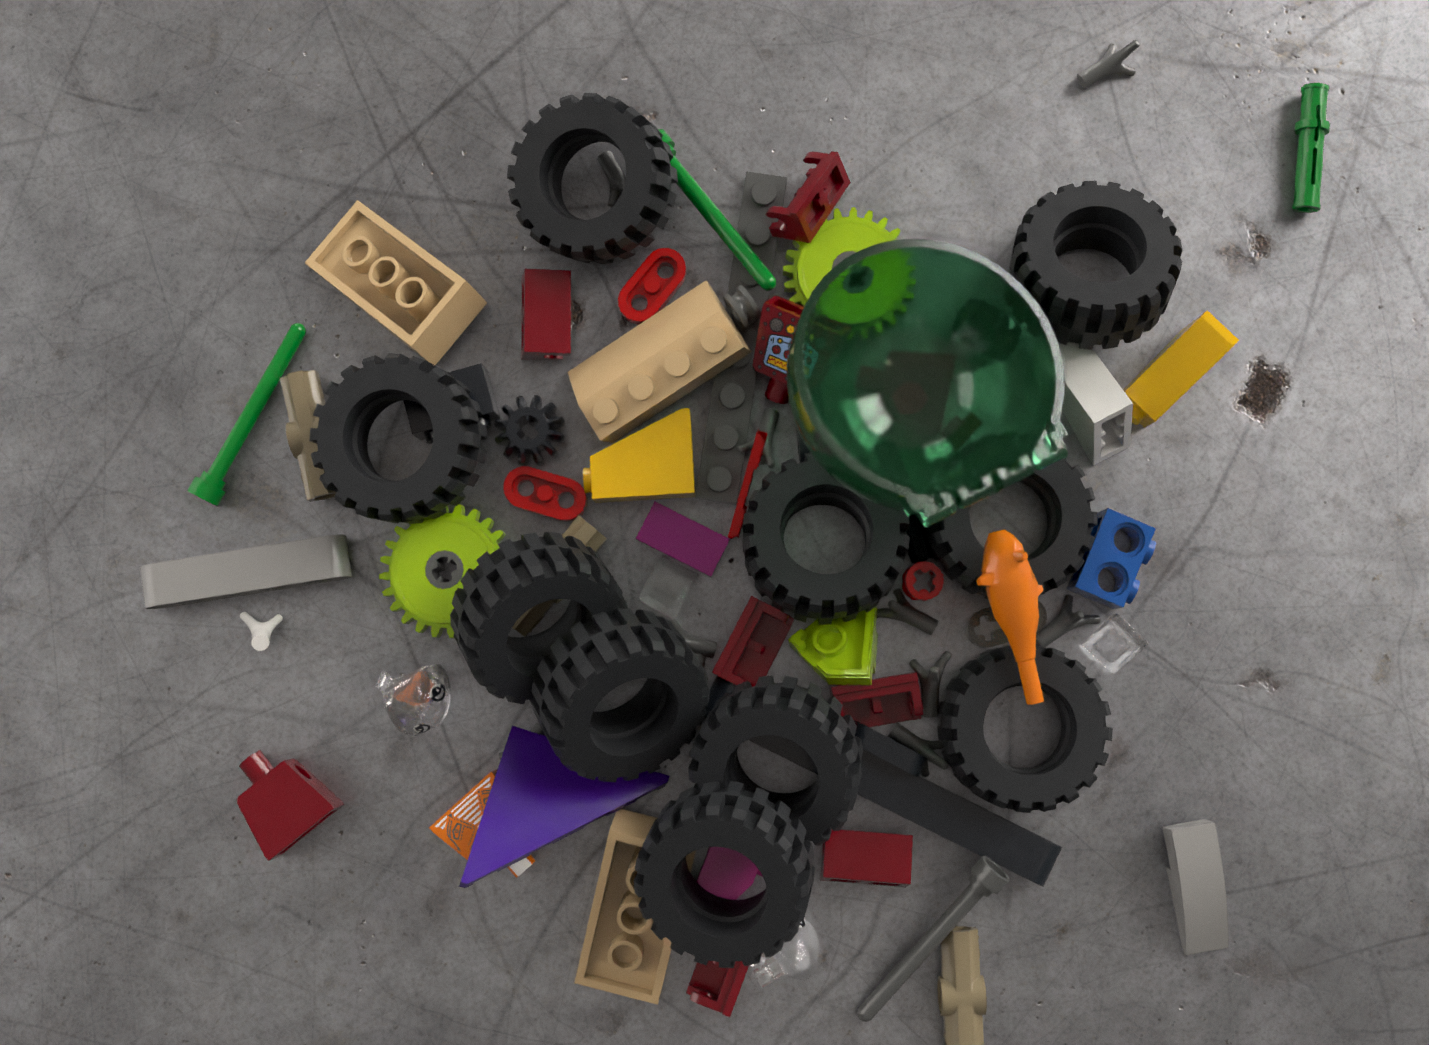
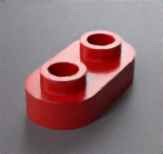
(650, 286)
(546, 493)

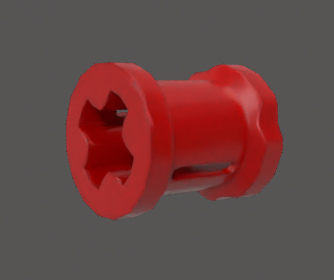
(935, 583)

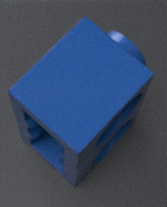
(1107, 556)

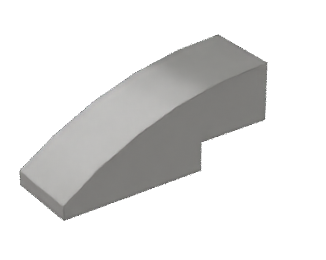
(1197, 885)

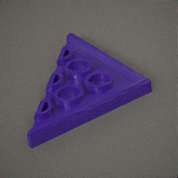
(540, 803)

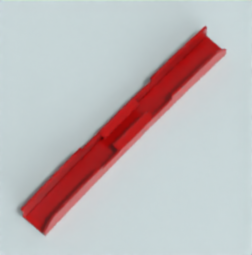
(753, 463)

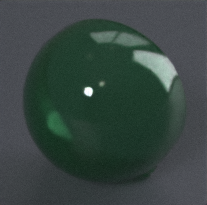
(926, 378)

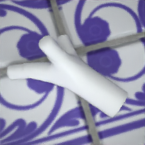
(260, 630)

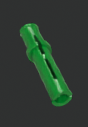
(1310, 149)

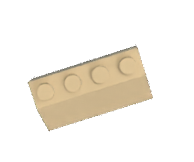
(657, 363)

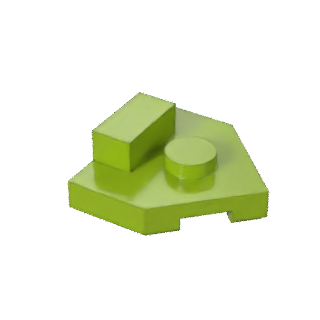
(840, 651)

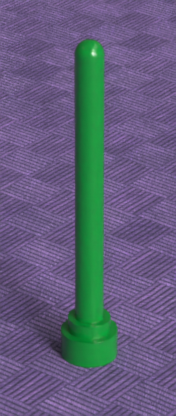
(720, 223)
(211, 484)

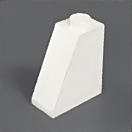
(1095, 404)

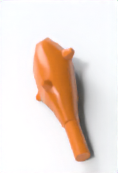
(1014, 603)

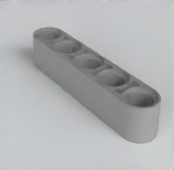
(245, 571)

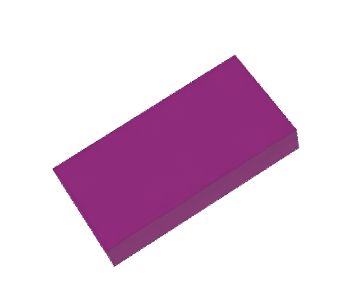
(682, 539)

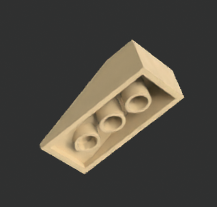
(396, 282)
(619, 946)

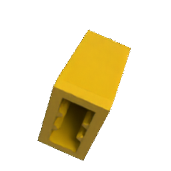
(1178, 367)
(645, 464)

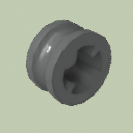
(742, 306)

